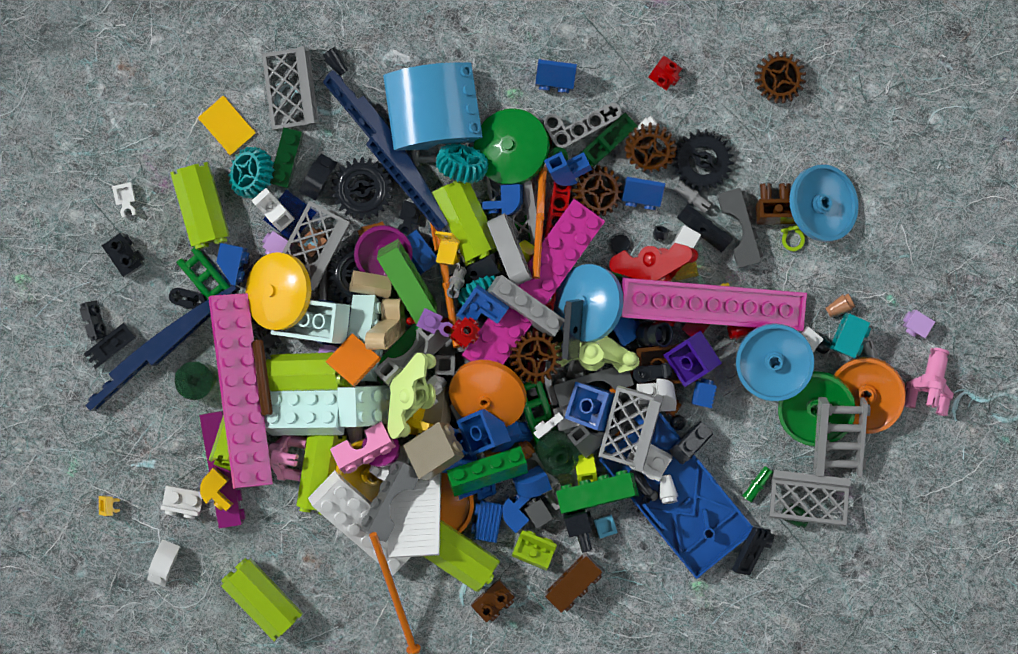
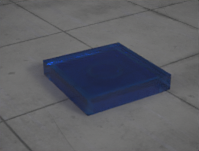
(295, 208)

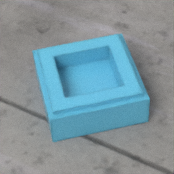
(605, 526)

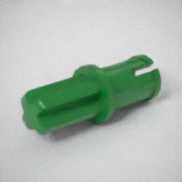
(757, 484)

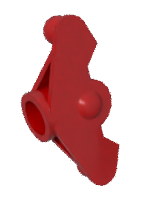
(653, 263)

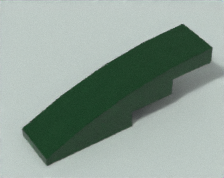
(609, 139)

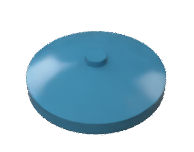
(824, 203)
(600, 296)
(775, 362)

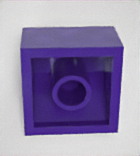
(692, 359)

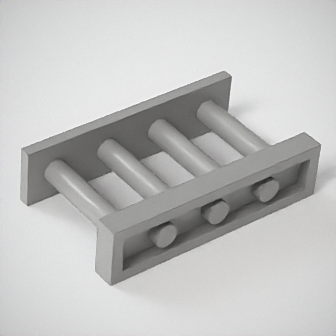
(824, 427)

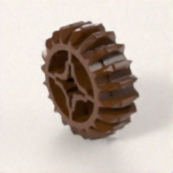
(788, 81)
(664, 153)
(597, 183)
(536, 348)

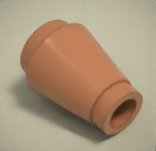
(841, 305)

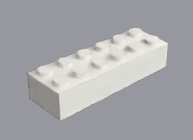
(346, 509)

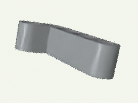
(584, 122)
(504, 235)

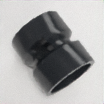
(654, 334)

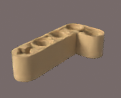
(389, 328)

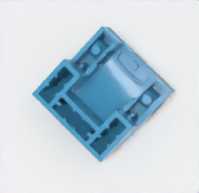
(432, 105)

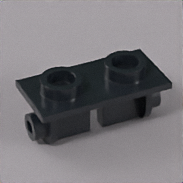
(91, 312)

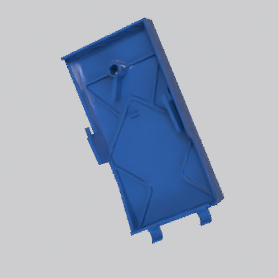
(703, 520)

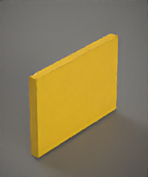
(226, 125)

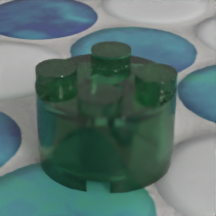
(205, 384)
(557, 452)

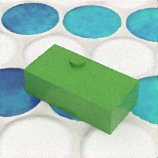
(406, 279)

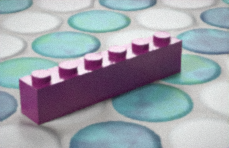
(234, 515)

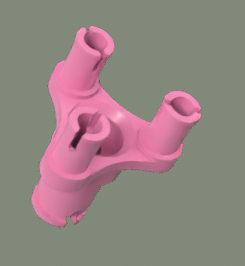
(932, 383)
(280, 457)

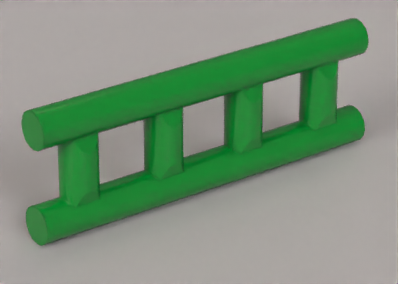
(198, 280)
(541, 400)

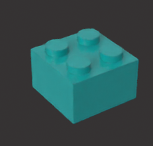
(850, 335)

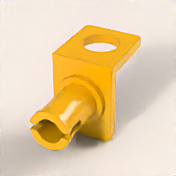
(448, 248)

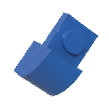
(565, 171)
(510, 200)
(518, 433)
(532, 483)
(513, 515)

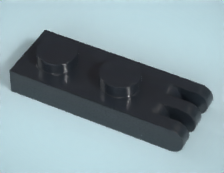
(110, 345)
(751, 551)

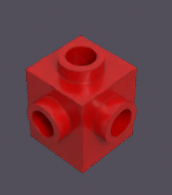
(665, 73)
(460, 337)

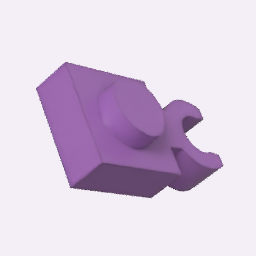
(431, 322)

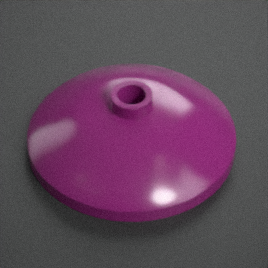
(373, 240)

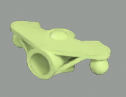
(595, 354)
(410, 393)

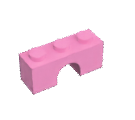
(377, 444)

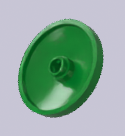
(514, 146)
(799, 412)

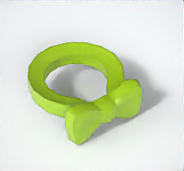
(785, 233)

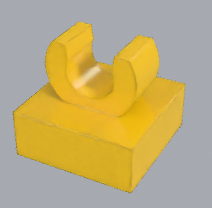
(106, 505)

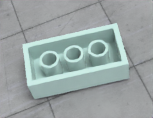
(363, 316)
(321, 323)
(363, 405)
(304, 413)

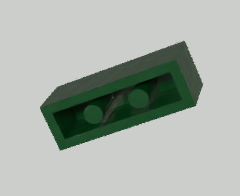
(286, 157)

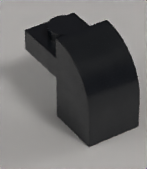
(317, 176)

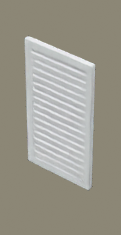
(416, 520)

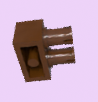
(771, 210)
(493, 600)

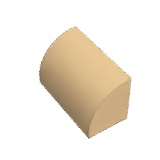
(370, 284)

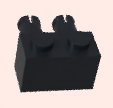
(123, 254)
(578, 525)

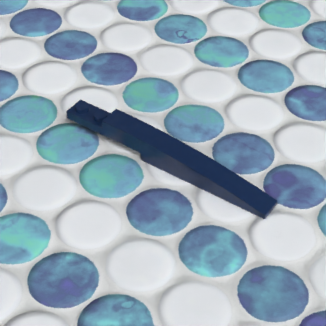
(381, 145)
(154, 350)

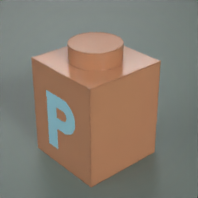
(309, 243)

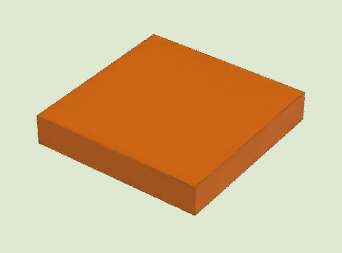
(353, 360)

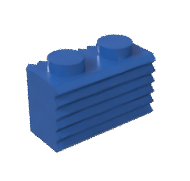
(704, 393)
(488, 521)

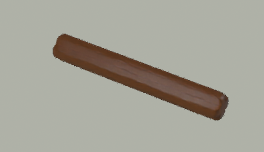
(262, 378)

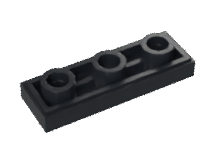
(705, 227)
(484, 267)
(572, 329)

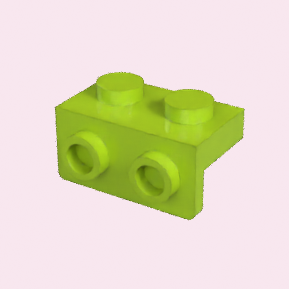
(534, 549)

